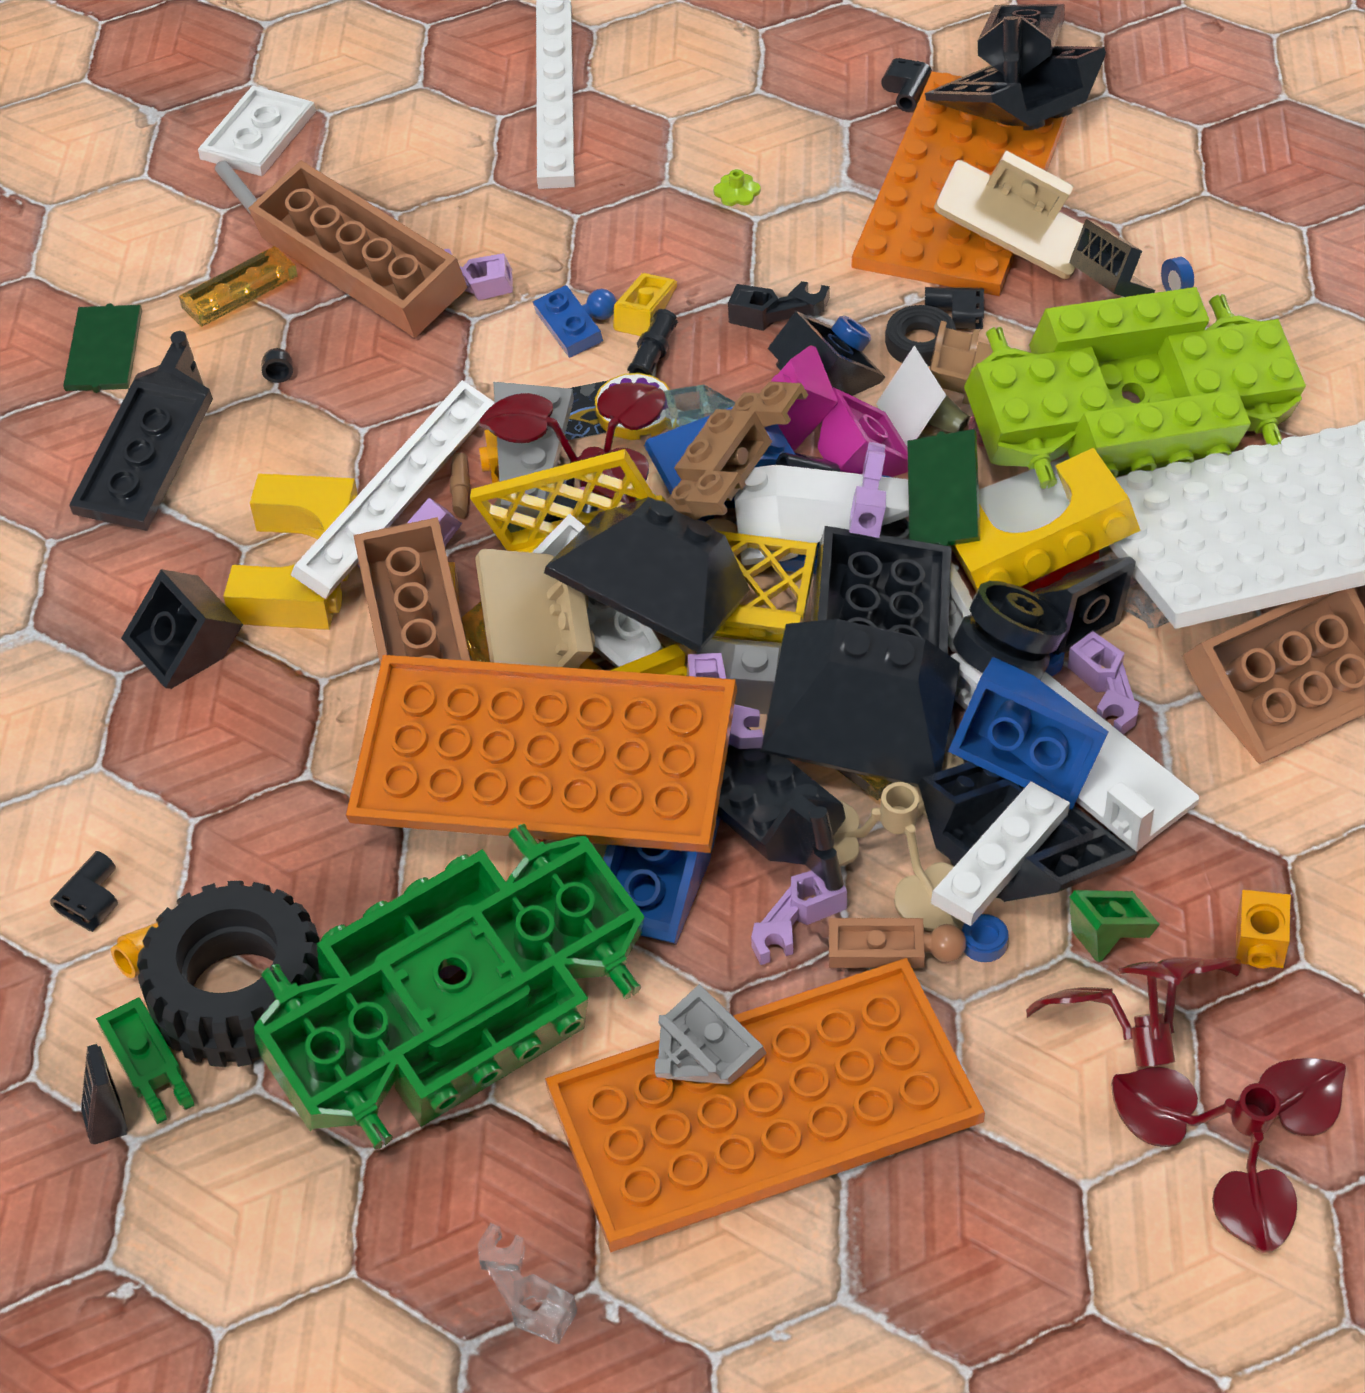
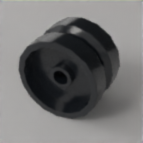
(1011, 627)

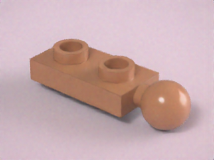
(887, 940)

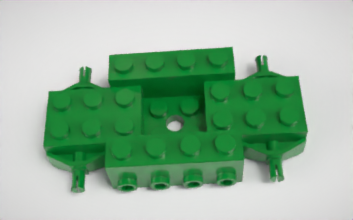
(393, 1020)

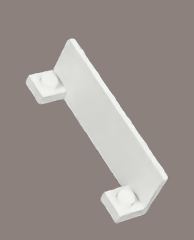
(1125, 784)

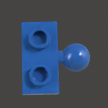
(572, 322)

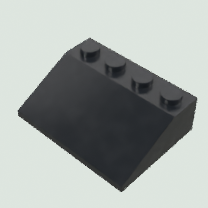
(883, 584)

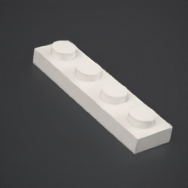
(1000, 853)

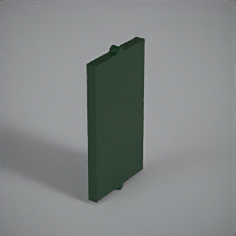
(103, 348)
(944, 488)

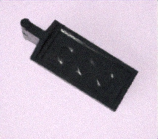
(1020, 37)
(145, 442)
(781, 812)

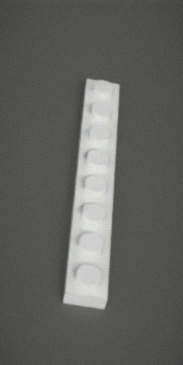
(554, 94)
(392, 488)

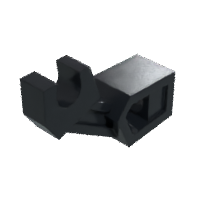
(761, 307)

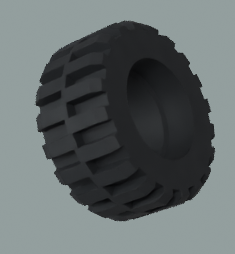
(209, 929)

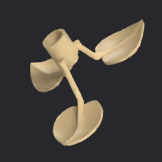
(898, 814)

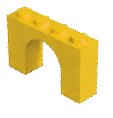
(1093, 520)
(270, 593)

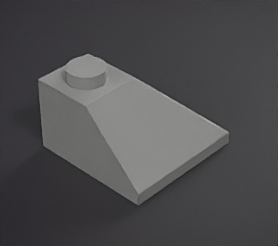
(751, 665)

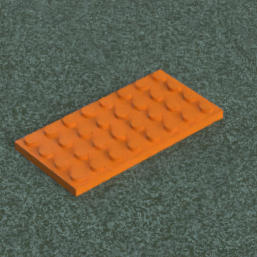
(905, 231)
(544, 749)
(842, 1084)

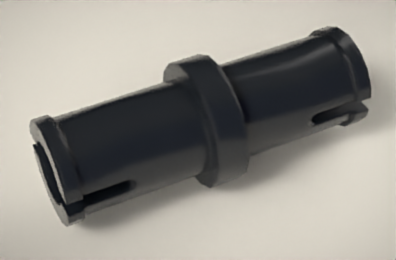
(653, 343)

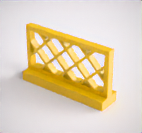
(552, 481)
(768, 623)

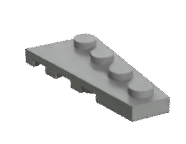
(539, 455)

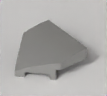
(704, 1042)

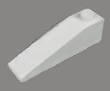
(802, 501)
(616, 635)

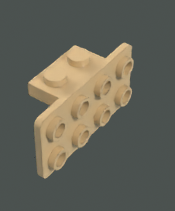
(1015, 210)
(530, 613)

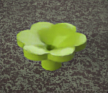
(736, 188)

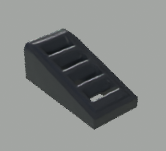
(101, 1100)

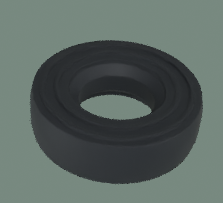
(911, 319)

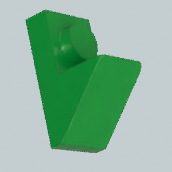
(1107, 916)

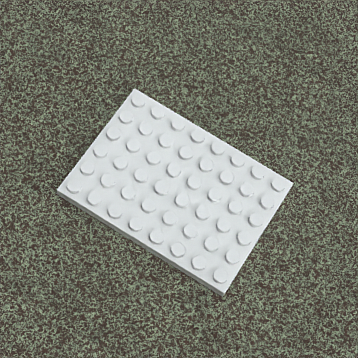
(1250, 526)

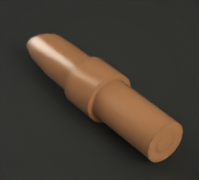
(460, 484)

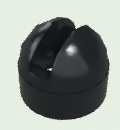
(277, 365)

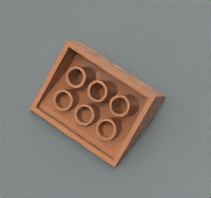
(1286, 672)

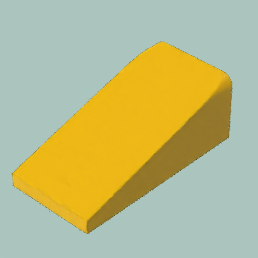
(640, 302)

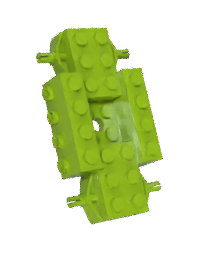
(1192, 384)

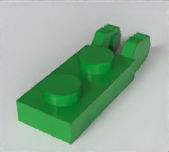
(144, 1056)

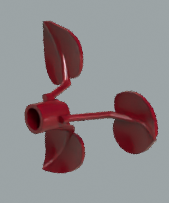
(527, 418)
(1151, 1031)
(1253, 1204)

